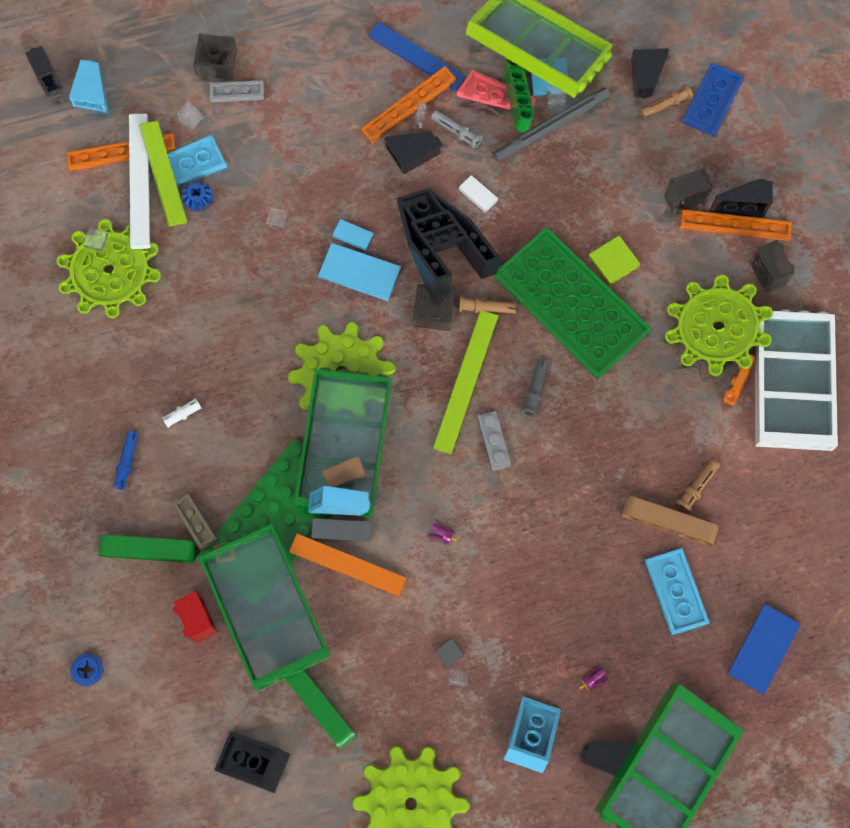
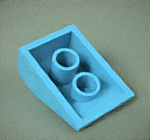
(532, 735)

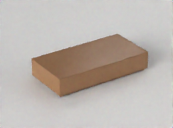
(344, 472)

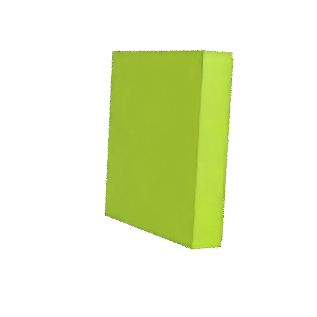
(614, 260)

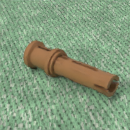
(673, 98)
(478, 305)
(693, 492)

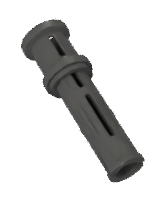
(533, 395)

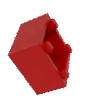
(195, 617)

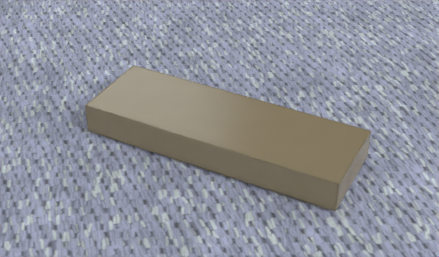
(195, 522)

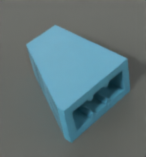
(89, 87)
(338, 501)

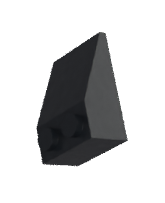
(746, 200)
(252, 762)

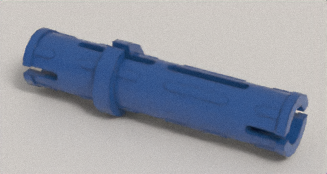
(123, 468)

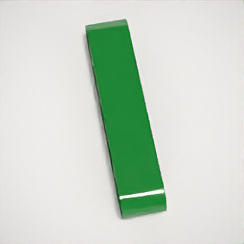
(518, 96)
(146, 549)
(321, 708)

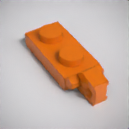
(738, 384)

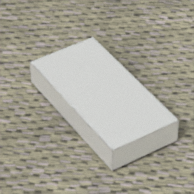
(478, 194)

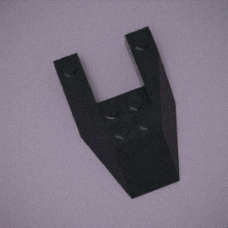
(436, 226)

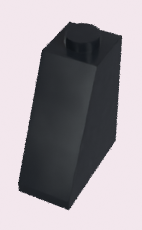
(43, 70)
(646, 70)
(412, 149)
(606, 755)

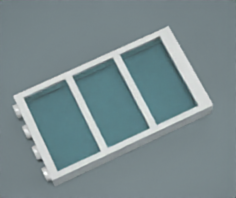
(797, 382)

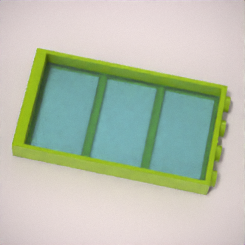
(541, 42)

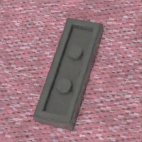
(341, 530)

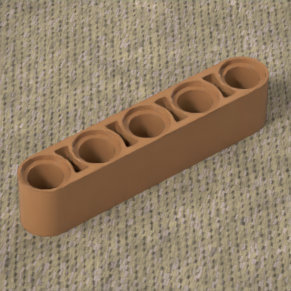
(670, 521)

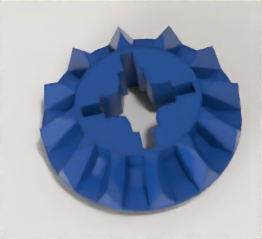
(80, 663)

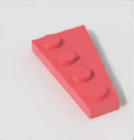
(485, 90)

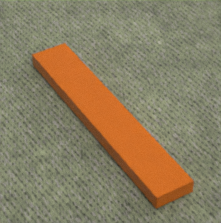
(408, 104)
(108, 154)
(735, 225)
(347, 565)

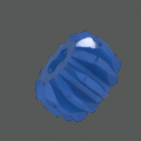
(197, 195)

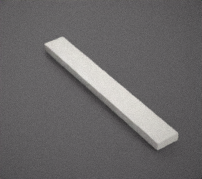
(138, 185)

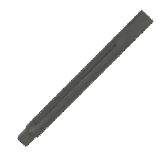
(551, 124)

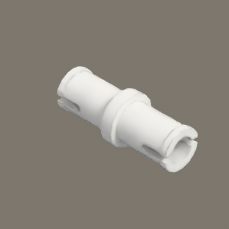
(181, 412)

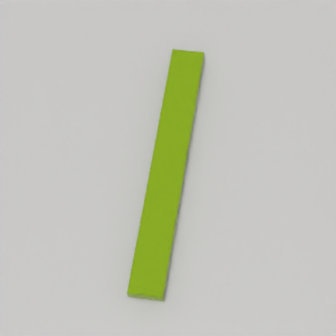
(465, 382)

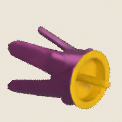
(446, 533)
(593, 679)

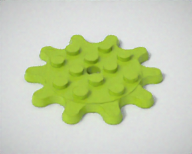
(102, 288)
(722, 305)
(338, 352)
(415, 780)

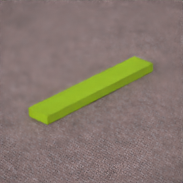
(163, 173)

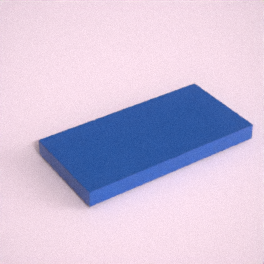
(712, 99)
(763, 649)

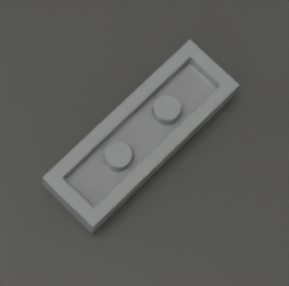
(237, 91)
(494, 441)

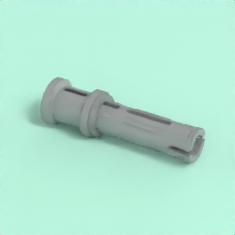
(463, 132)

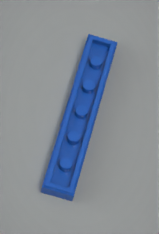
(412, 53)

